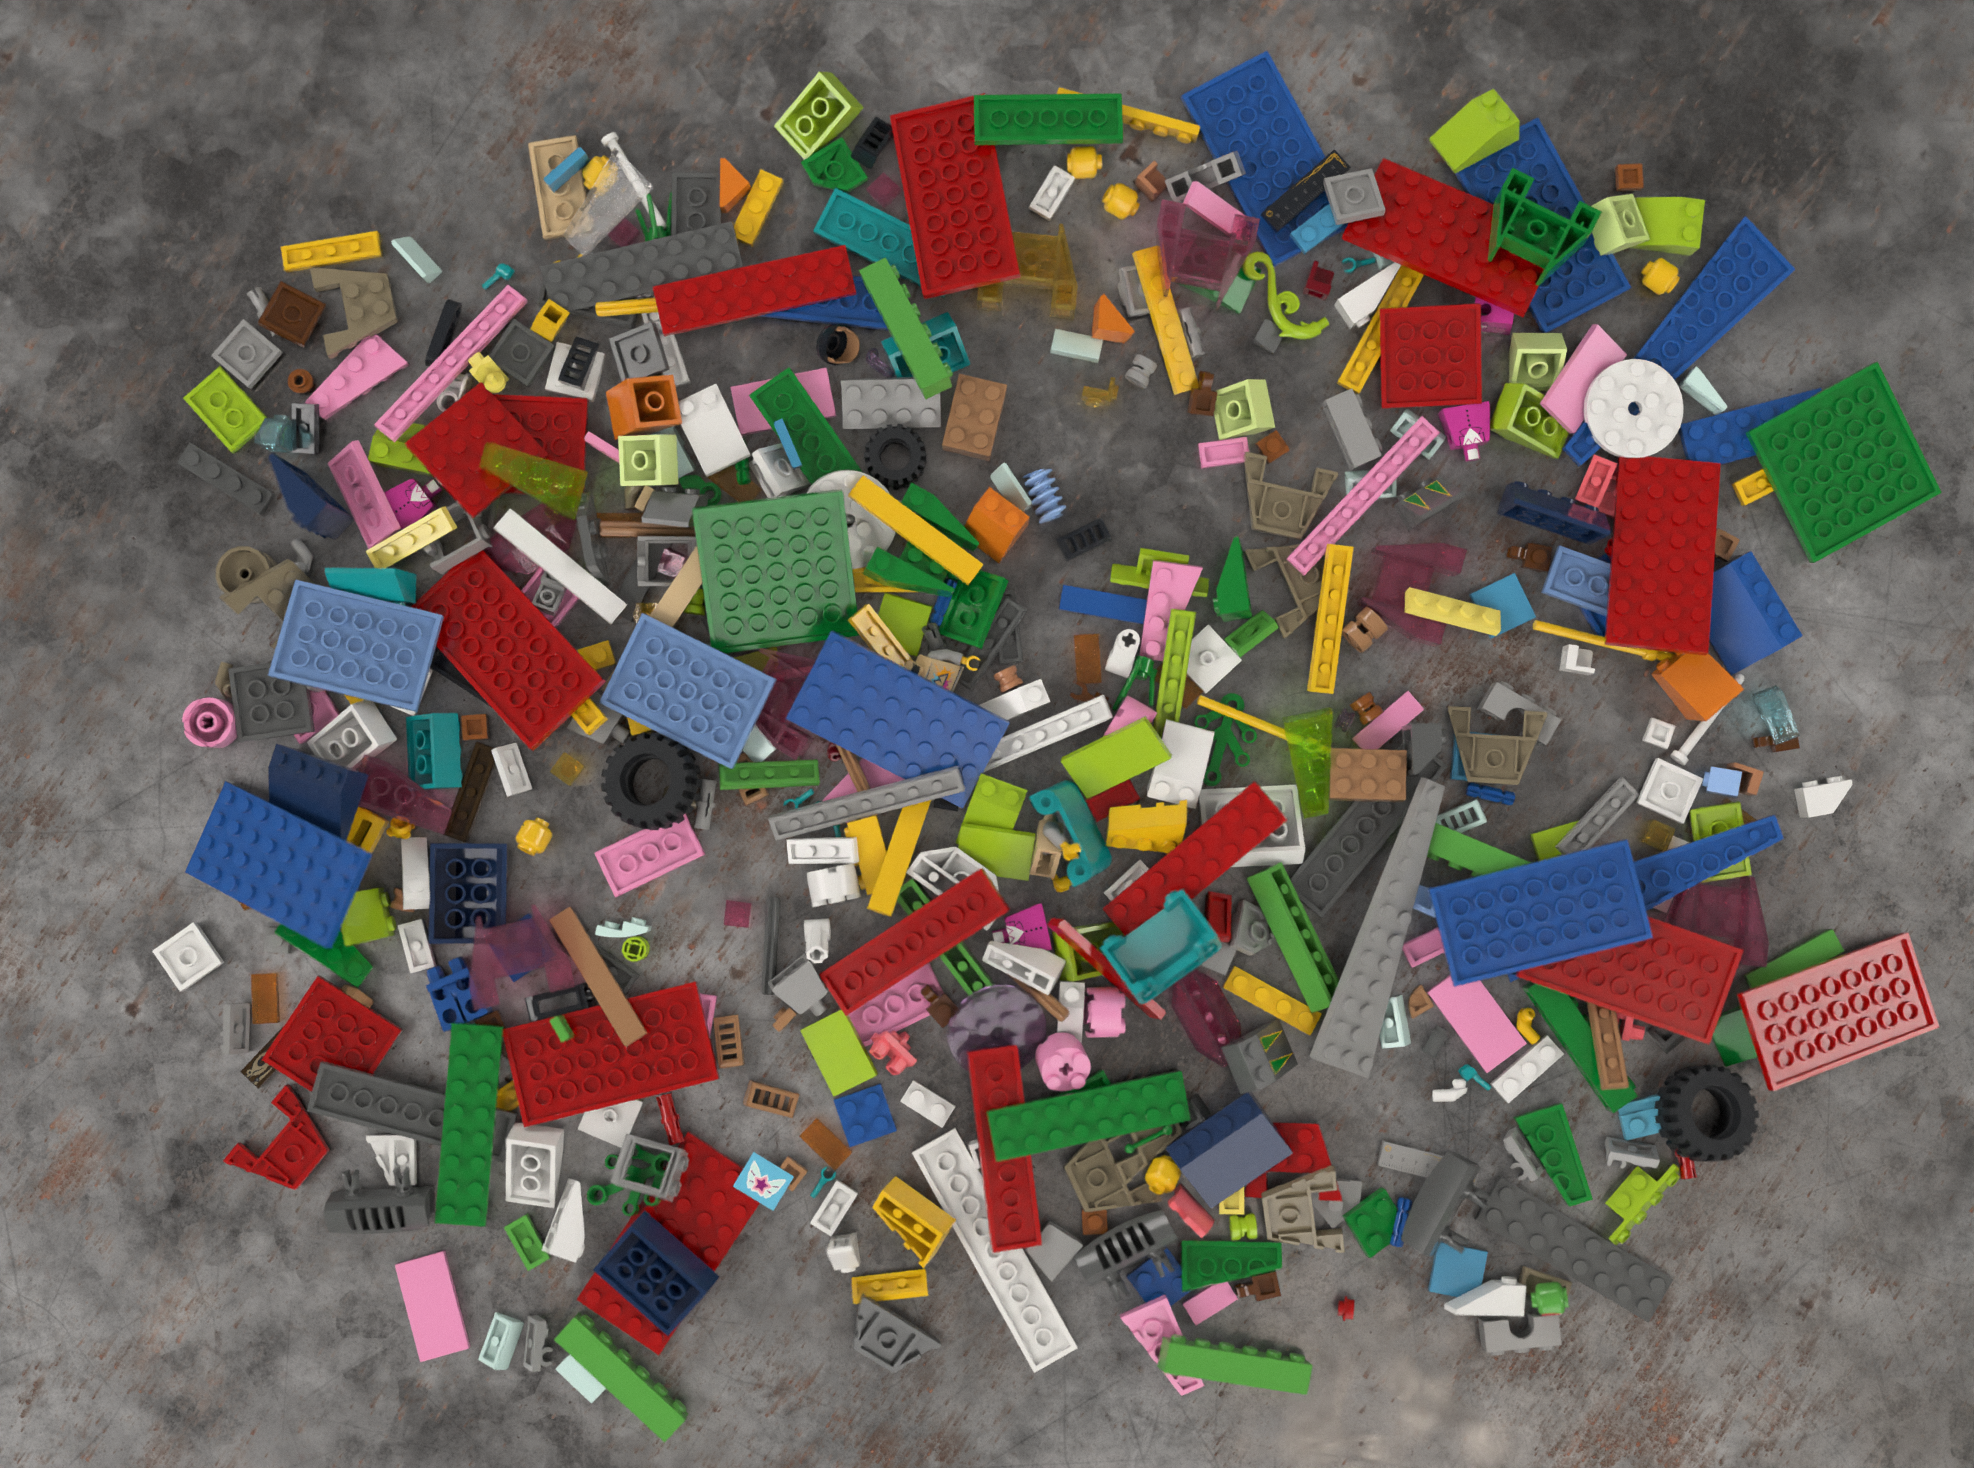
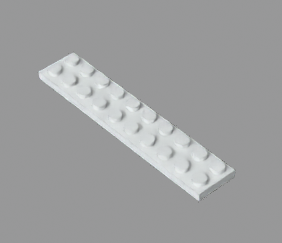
(1006, 1273)

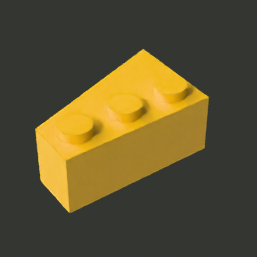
(1147, 828)
(914, 1218)

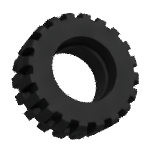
(621, 774)
(1735, 1105)

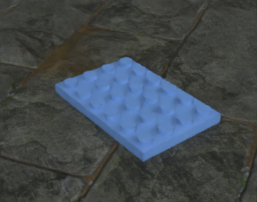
(356, 645)
(687, 691)

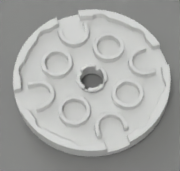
(1658, 404)
(867, 530)

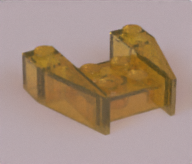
(1042, 264)

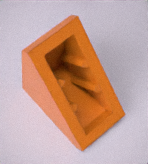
(732, 186)
(1109, 323)

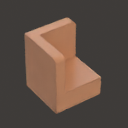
(1151, 182)
(1750, 778)

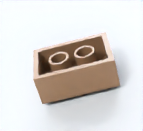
(974, 417)
(1368, 775)

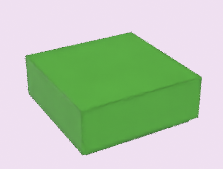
(562, 1028)

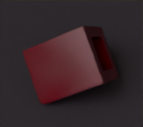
(1318, 282)

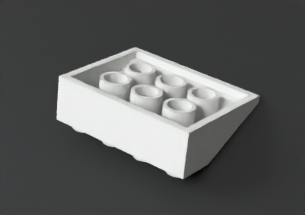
(1282, 845)

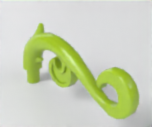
(1288, 298)

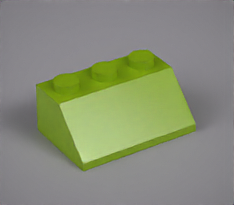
(395, 455)

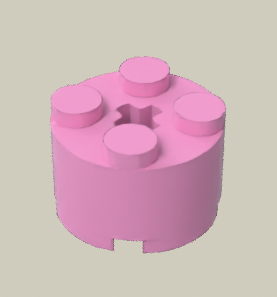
(1129, 712)
(198, 725)
(1103, 1012)
(1062, 1062)

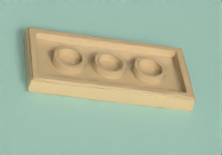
(560, 207)

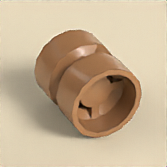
(1372, 626)

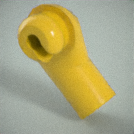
(1524, 1025)

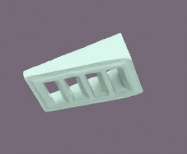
(1702, 391)
(1464, 807)

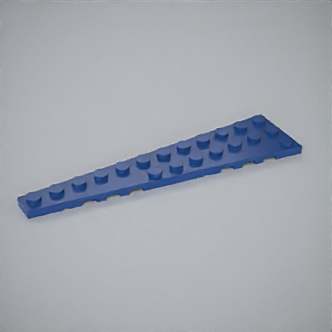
(1717, 299)
(1684, 866)

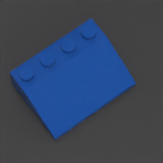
(1747, 615)

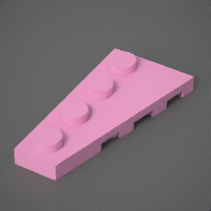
(358, 373)
(1168, 588)
(1149, 1325)

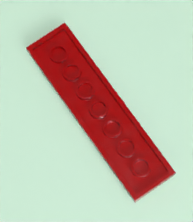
(754, 290)
(1199, 857)
(914, 941)
(1010, 1182)

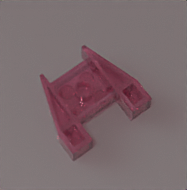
(1201, 257)
(1411, 567)
(790, 674)
(1725, 914)
(514, 950)

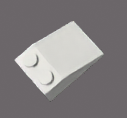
(712, 430)
(352, 734)
(1184, 772)
(533, 1164)

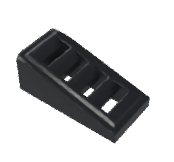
(868, 155)
(580, 383)
(1106, 538)

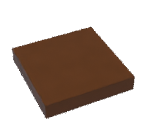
(292, 314)

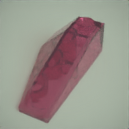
(400, 797)

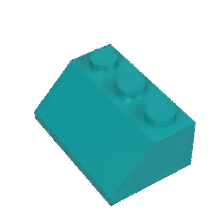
(947, 337)
(377, 583)
(434, 750)

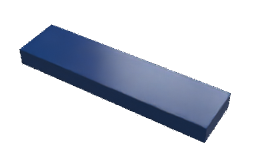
(1103, 604)

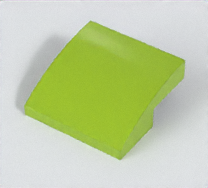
(905, 620)

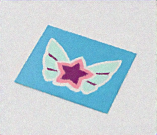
(763, 1181)

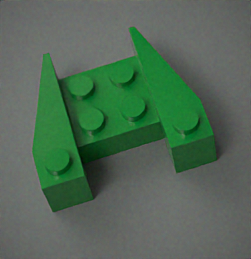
(1534, 230)
(914, 568)

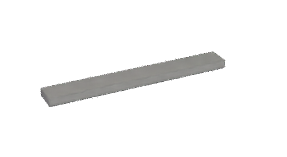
(866, 803)

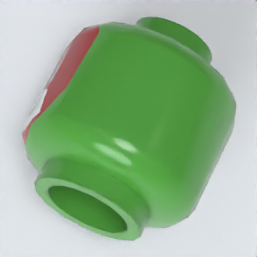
(1550, 1298)

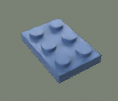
(1578, 580)

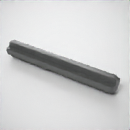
(770, 943)

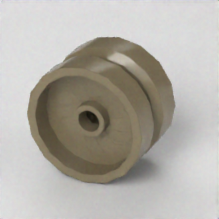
(241, 566)

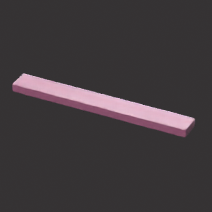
(450, 363)
(1363, 495)

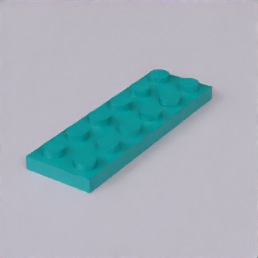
(869, 233)

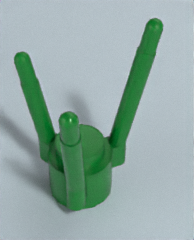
(655, 231)
(1141, 670)

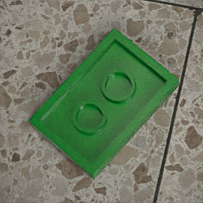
(973, 609)

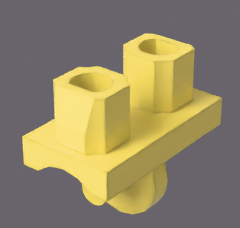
(488, 373)

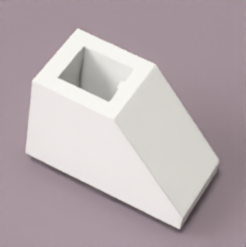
(1821, 799)

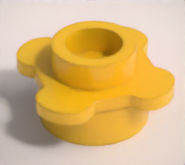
(399, 829)

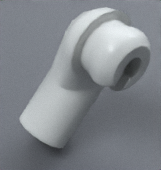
(1452, 1094)

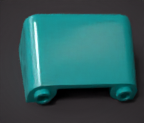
(1081, 825)
(1162, 948)

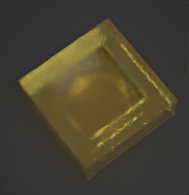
(567, 769)
(1658, 835)

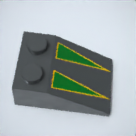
(1427, 501)
(1260, 1057)

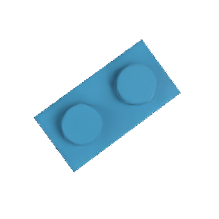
(1315, 230)

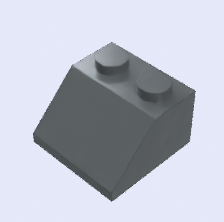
(673, 506)
(1422, 745)

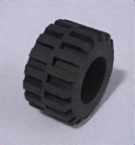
(890, 436)

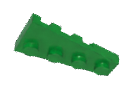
(339, 959)
(1555, 1147)
(1225, 1261)

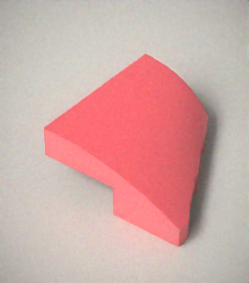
(1191, 1211)

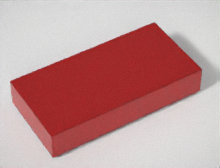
(1116, 796)
(1218, 914)

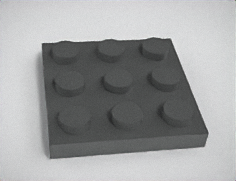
(268, 705)

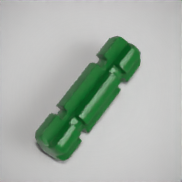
(742, 467)

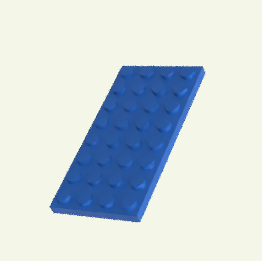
(1258, 117)
(1586, 276)
(894, 716)
(278, 864)
(1540, 913)

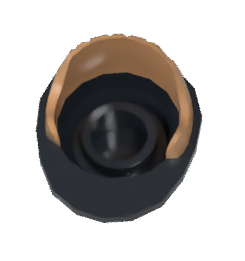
(837, 344)

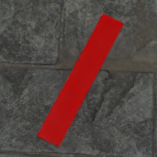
(1101, 964)

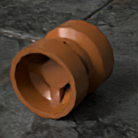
(1362, 704)

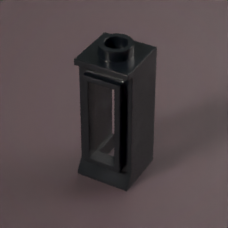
(584, 996)

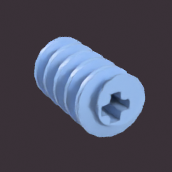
(1044, 495)

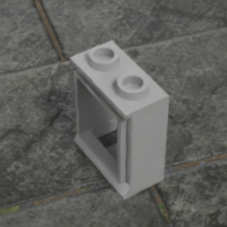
(435, 549)
(642, 556)
(670, 1185)

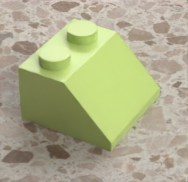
(1618, 225)
(1536, 359)
(1243, 409)
(648, 460)

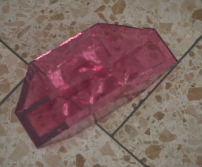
(546, 521)
(1205, 1015)

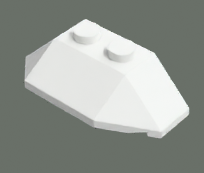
(944, 869)

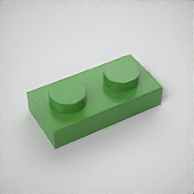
(1251, 633)
(527, 1242)

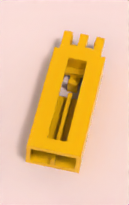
(366, 829)

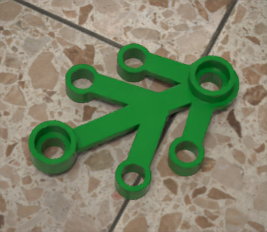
(1225, 735)
(635, 1175)

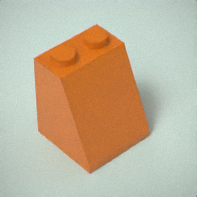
(643, 405)
(996, 524)
(1696, 684)

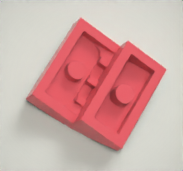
(1599, 486)

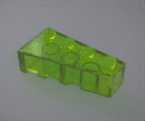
(542, 479)
(1310, 754)

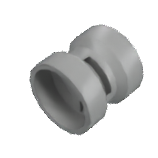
(1141, 371)

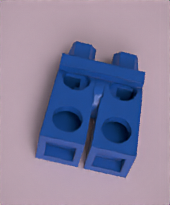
(452, 994)

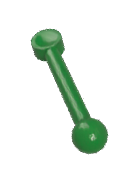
(1167, 1130)

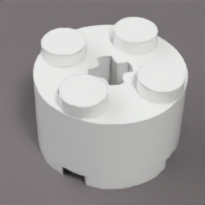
(833, 884)

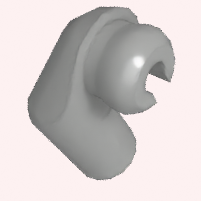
(304, 555)

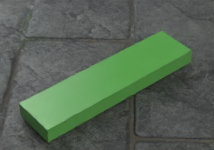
(769, 774)
(1802, 956)

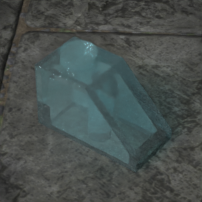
(275, 434)
(1776, 714)

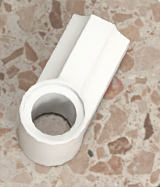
(817, 935)

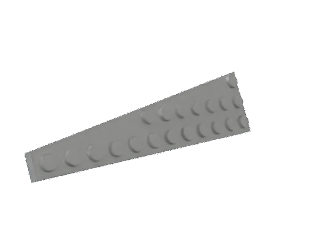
(1362, 995)

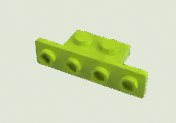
(1141, 574)
(1636, 1197)

